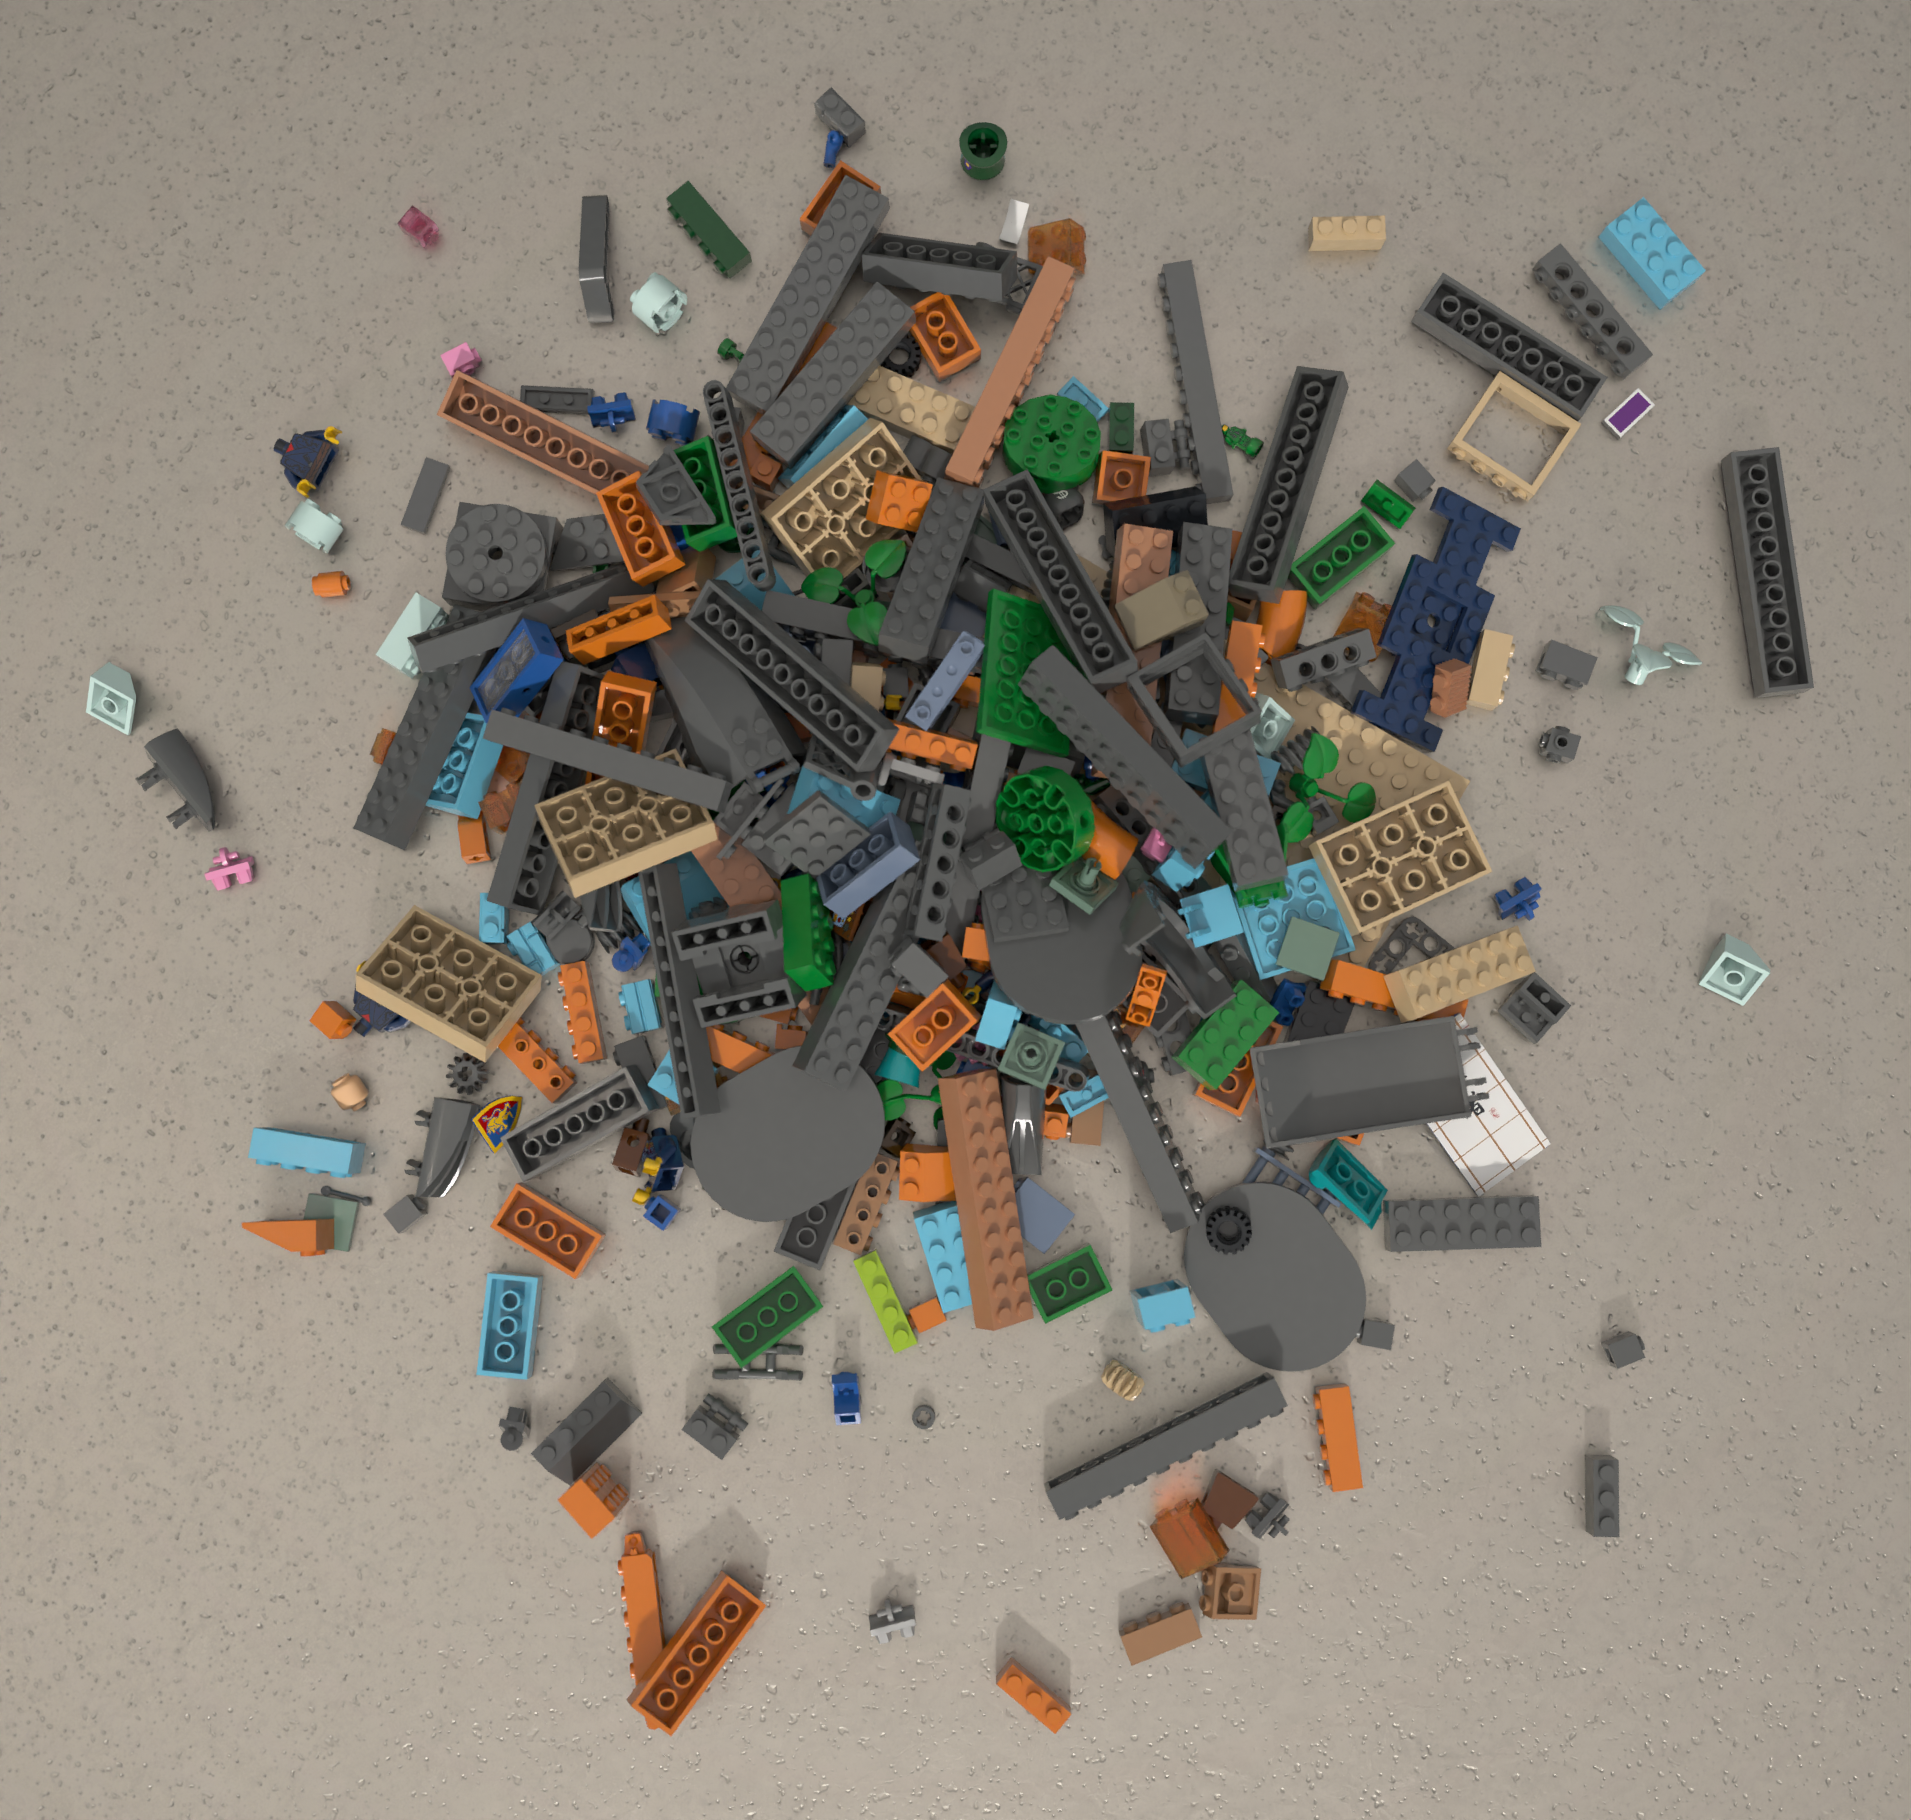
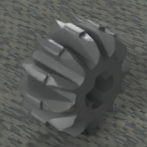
(473, 1080)

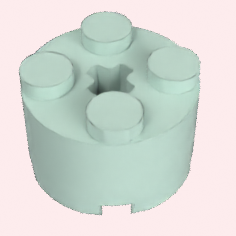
(658, 303)
(314, 525)

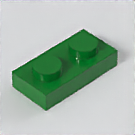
(1388, 504)

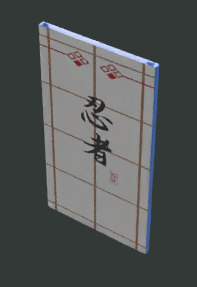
(1499, 1132)

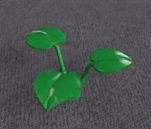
(865, 621)
(1319, 759)
(893, 1096)

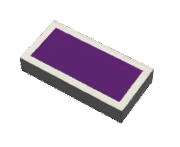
(1628, 413)

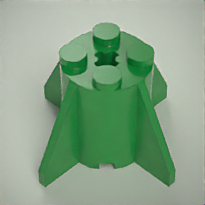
(1257, 895)

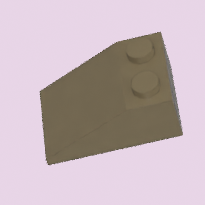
(1161, 611)

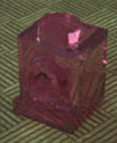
(413, 222)

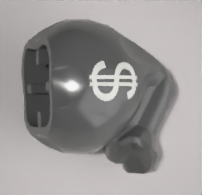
(1066, 506)

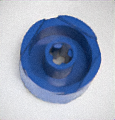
(672, 421)

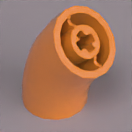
(1282, 623)
(1110, 844)

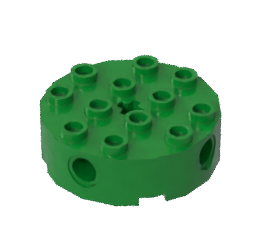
(1053, 441)
(1046, 818)

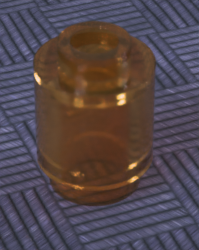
(381, 745)

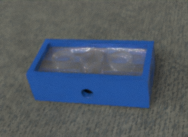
(517, 669)

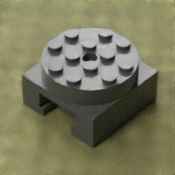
(523, 570)
(729, 980)

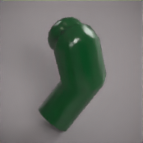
(1092, 787)

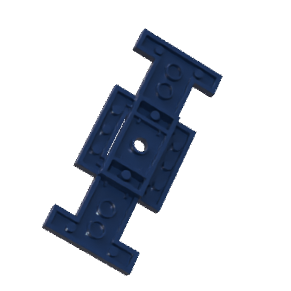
(1438, 590)

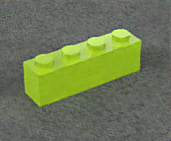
(885, 1301)

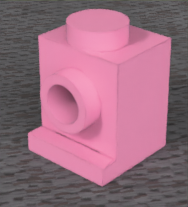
(461, 359)

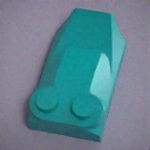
(1348, 1181)

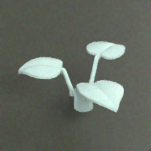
(1647, 659)

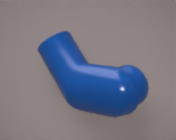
(833, 145)

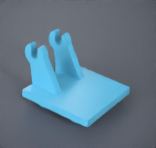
(1211, 916)

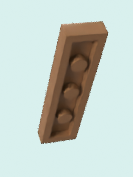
(678, 603)

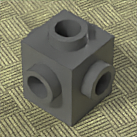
(1559, 744)

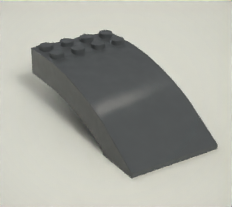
(1363, 1081)

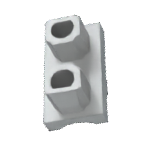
(892, 1619)

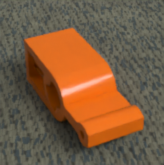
(473, 839)

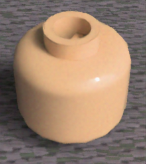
(349, 1092)

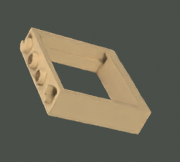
(1533, 404)

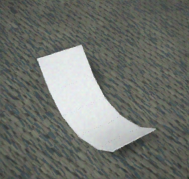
(1014, 221)

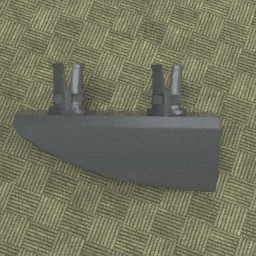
(179, 765)
(601, 909)
(1024, 1124)
(445, 1146)

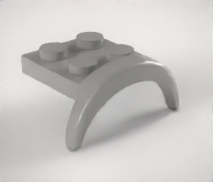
(907, 770)

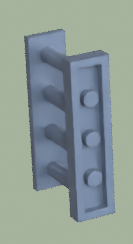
(946, 681)
(1267, 1155)

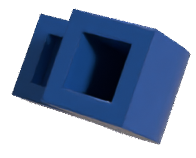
(846, 1398)

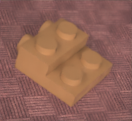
(1230, 1592)

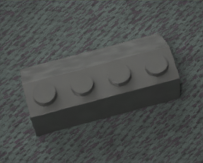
(586, 1432)

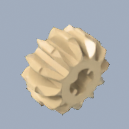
(1122, 1380)

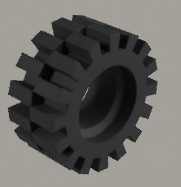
(913, 361)
(1228, 1245)

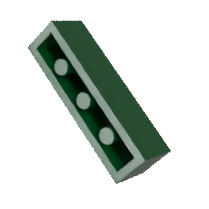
(708, 229)

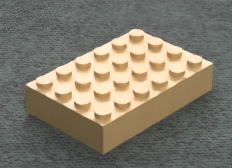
(826, 509)
(619, 830)
(1400, 858)
(448, 983)

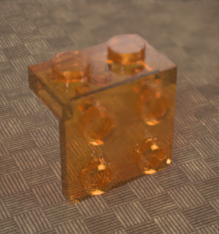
(1060, 241)
(1366, 614)

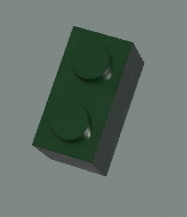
(1121, 427)

